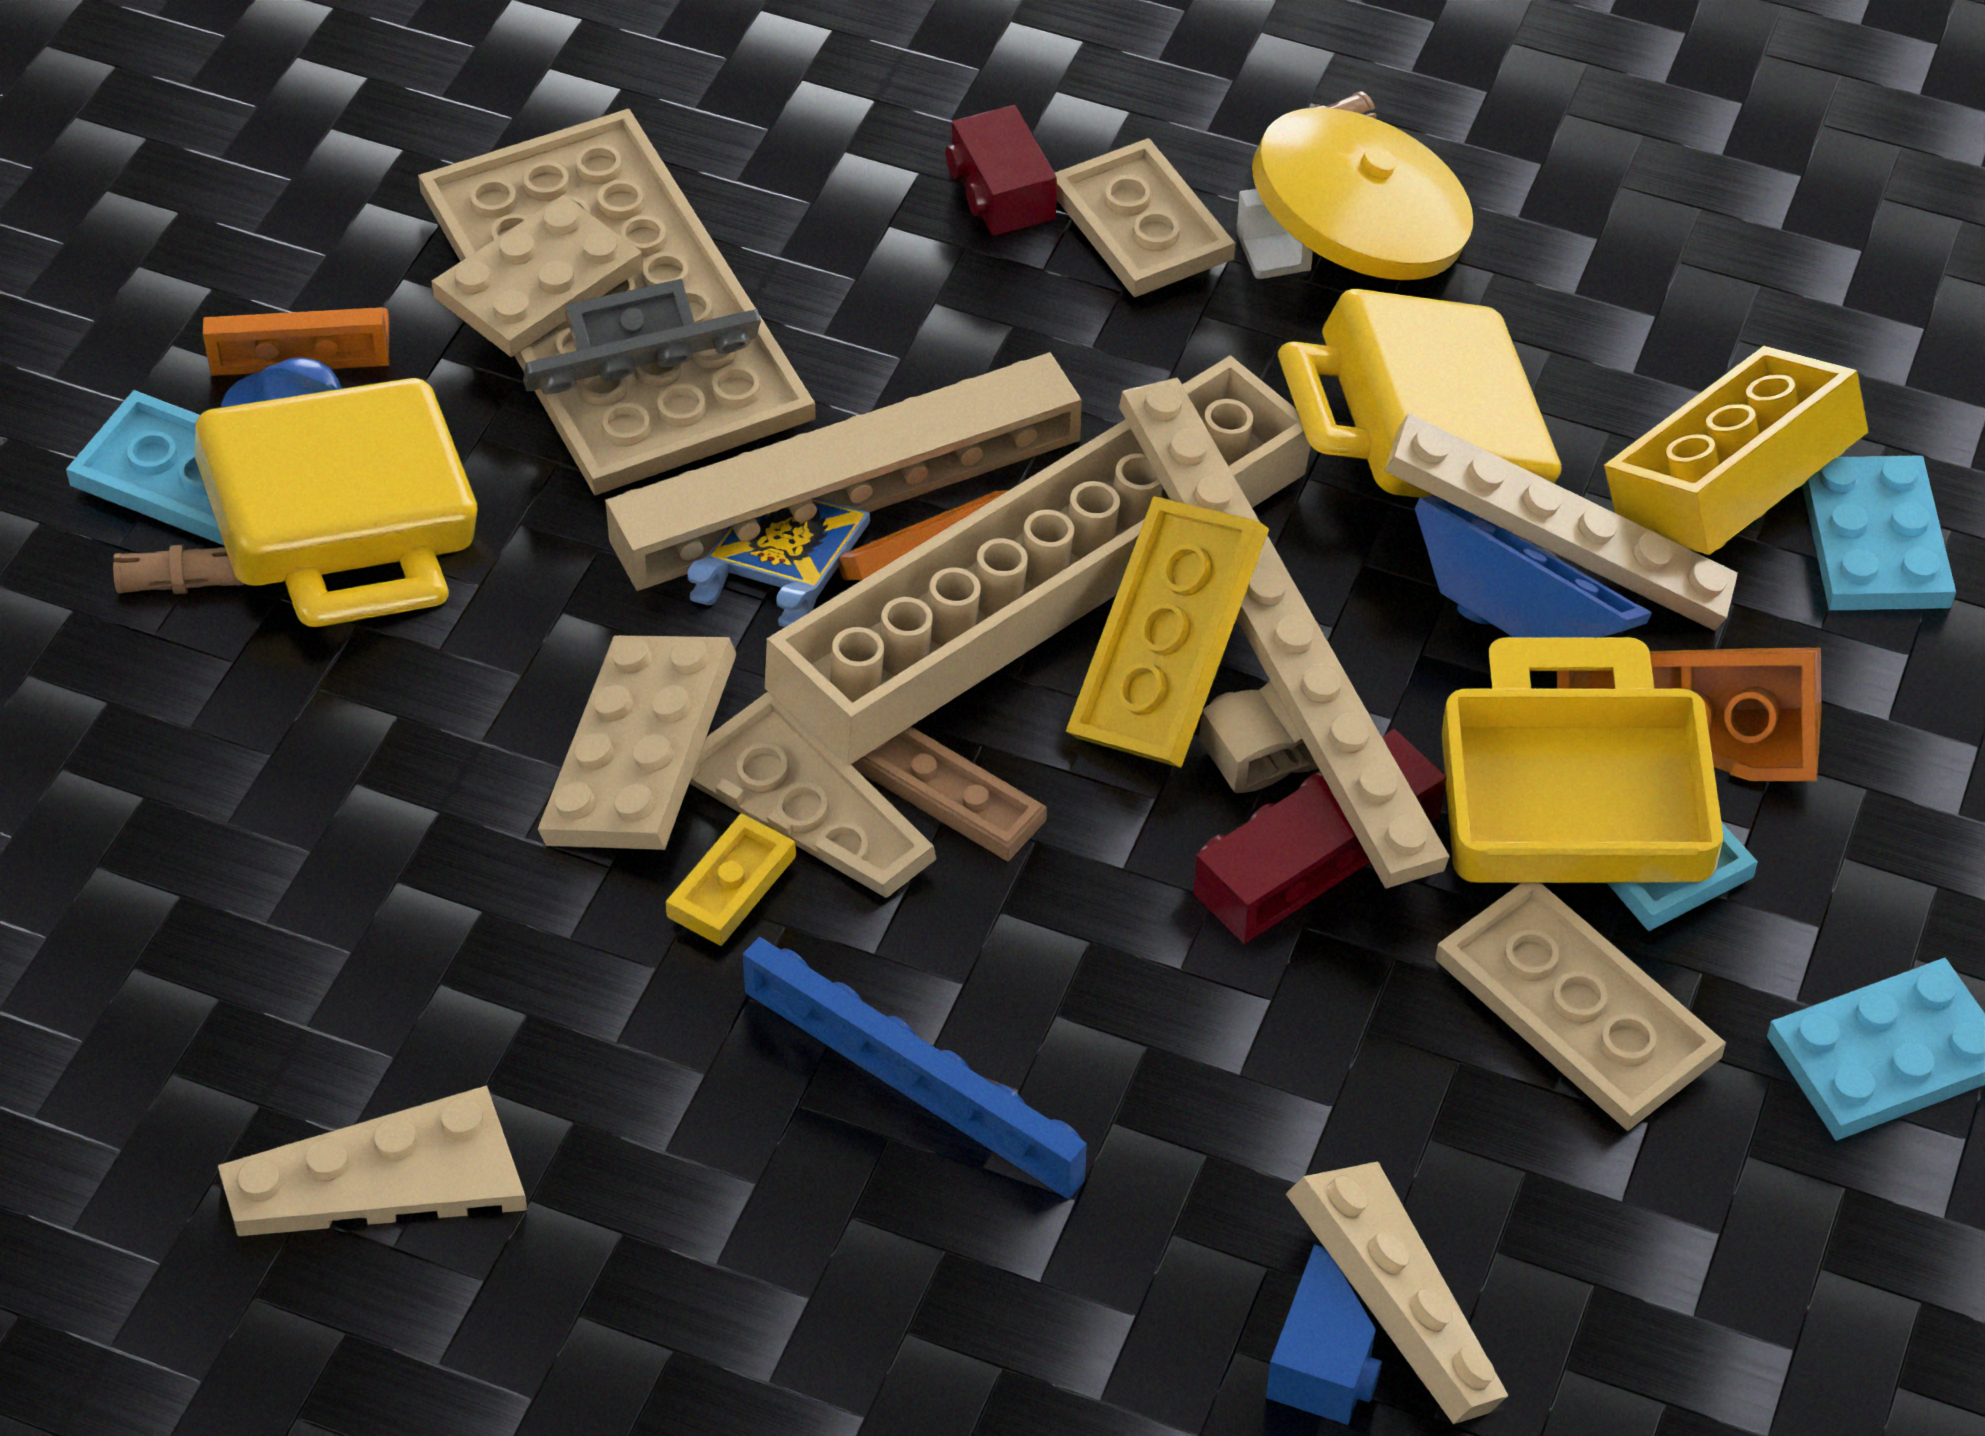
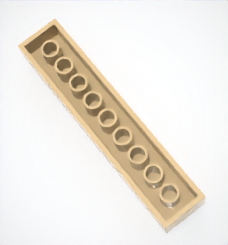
(1008, 573)

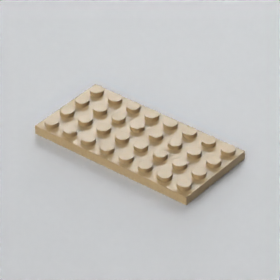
(657, 413)

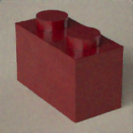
(1002, 170)

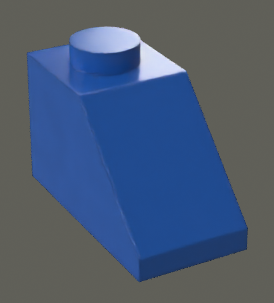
(1324, 1346)

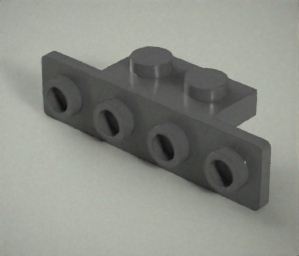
(634, 330)

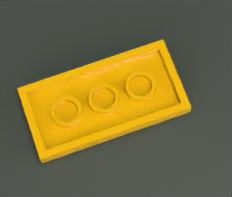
(1167, 630)

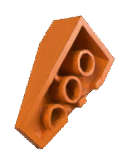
(1756, 701)

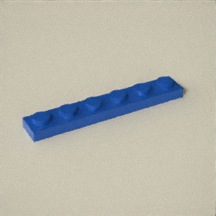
(928, 1076)

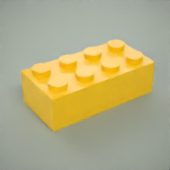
(1738, 448)

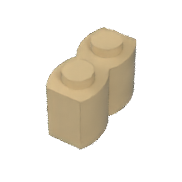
(1253, 739)

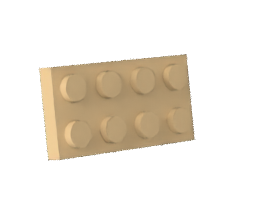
(638, 742)
(1580, 1002)

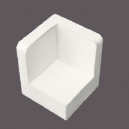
(1266, 243)

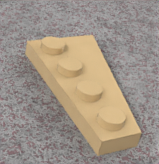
(794, 784)
(406, 1162)
(1393, 1273)

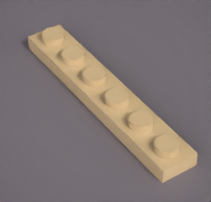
(1561, 522)

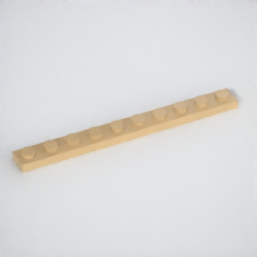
(1293, 648)

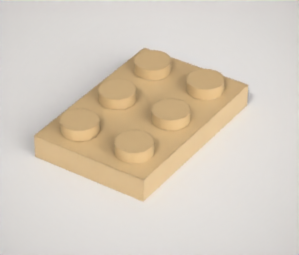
(1142, 217)
(529, 274)

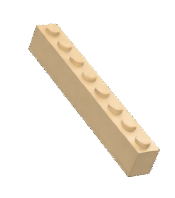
(852, 463)

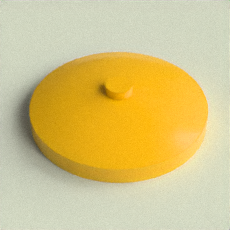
(1362, 193)

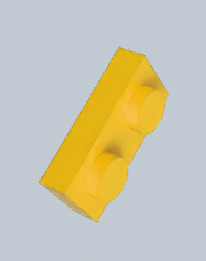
(731, 879)

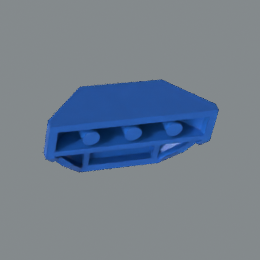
(1515, 582)

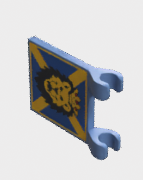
(783, 554)

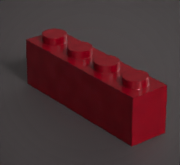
(1296, 849)

